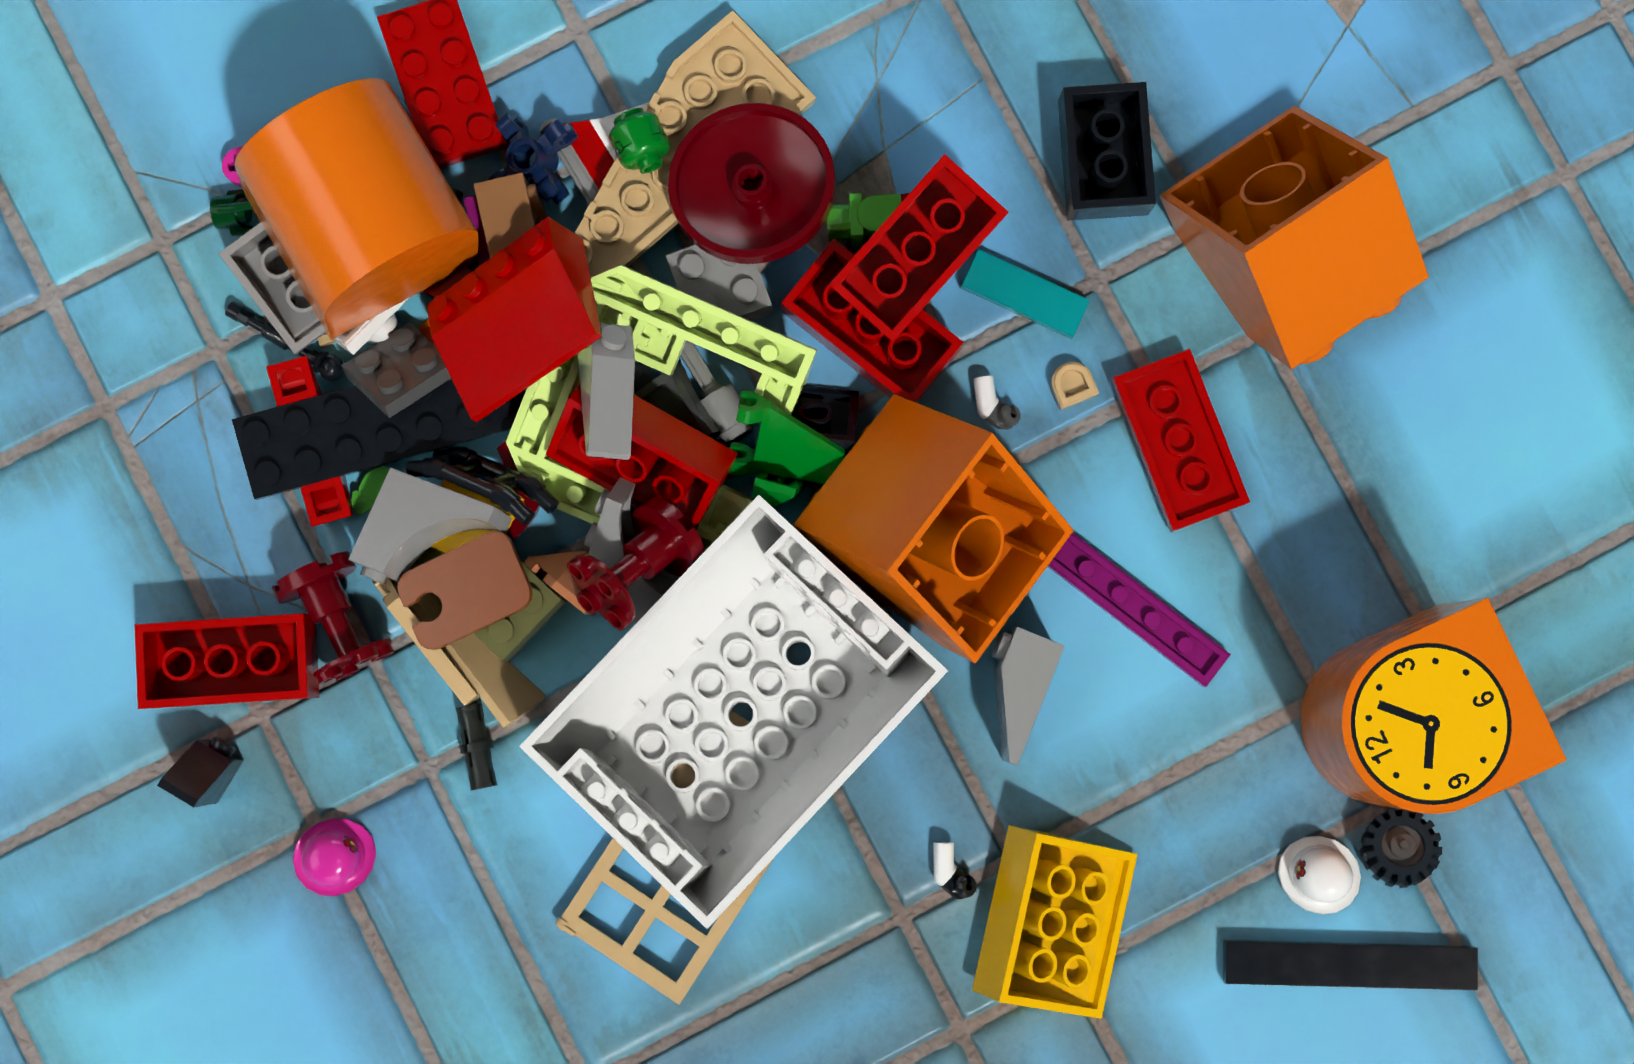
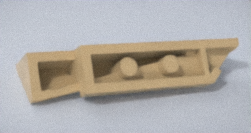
(468, 663)

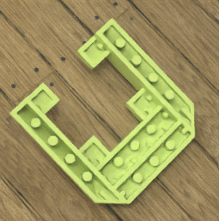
(661, 325)

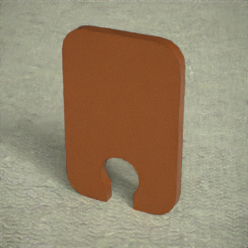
(475, 585)

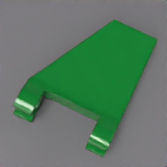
(783, 444)

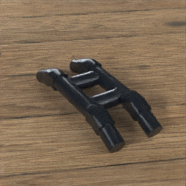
(462, 464)

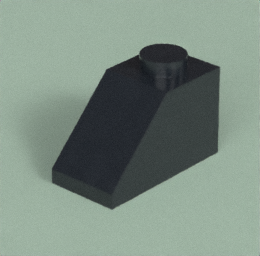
(202, 772)

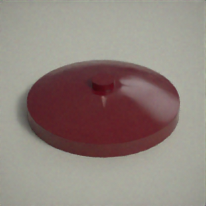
(752, 183)

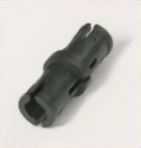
(476, 746)

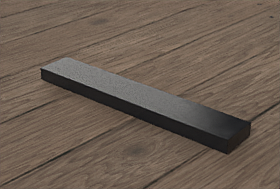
(1350, 965)

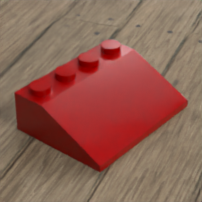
(516, 317)

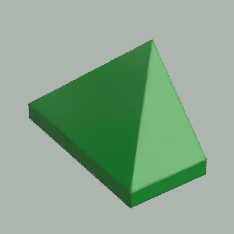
(776, 488)

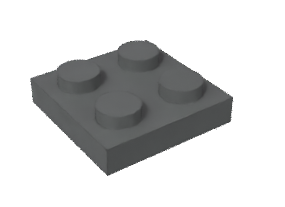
(398, 370)

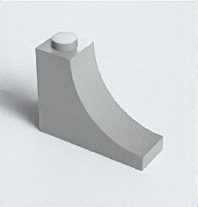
(413, 517)

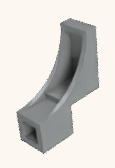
(610, 536)

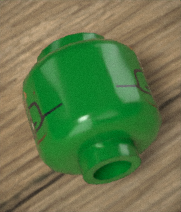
(639, 140)

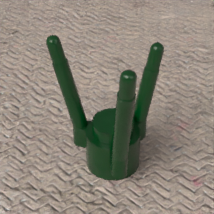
(231, 212)

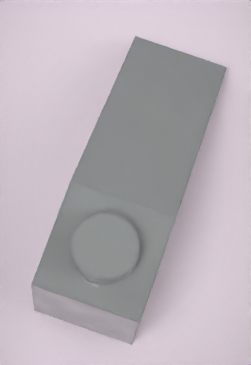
(608, 392)

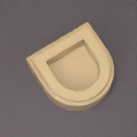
(1072, 384)

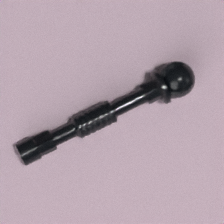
(324, 363)

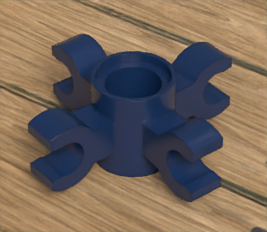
(546, 157)

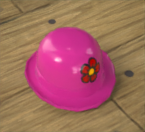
(334, 857)

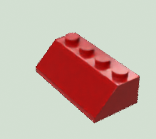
(665, 459)

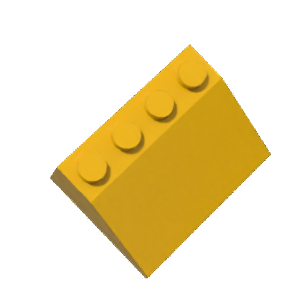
(1054, 923)

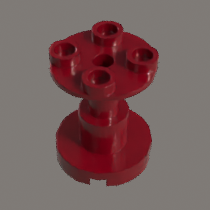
(658, 545)
(326, 603)

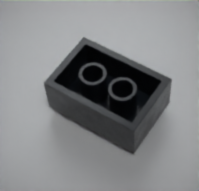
(1106, 151)

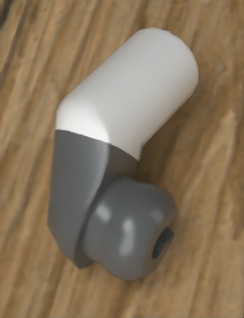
(991, 408)

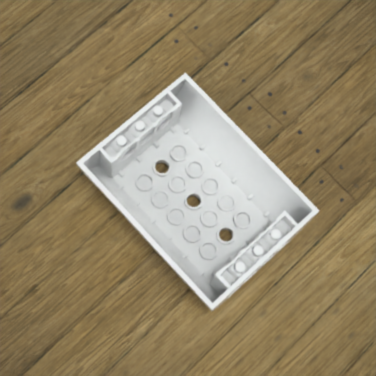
(669, 700)

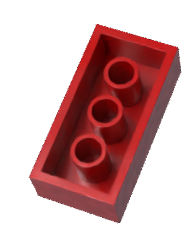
(918, 247)
(896, 367)
(226, 661)

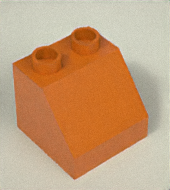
(1298, 234)
(936, 524)

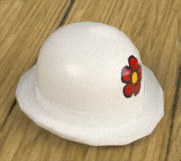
(1319, 874)

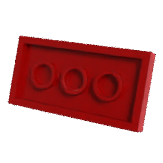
(442, 81)
(1180, 440)

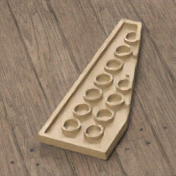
(714, 73)

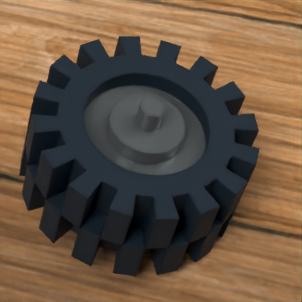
(1400, 848)

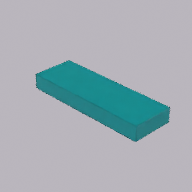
(1025, 294)

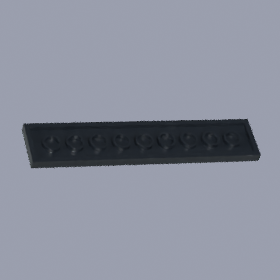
(350, 434)

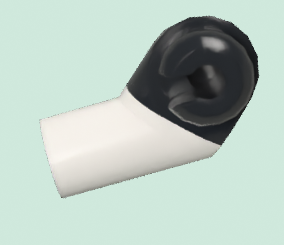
(949, 875)

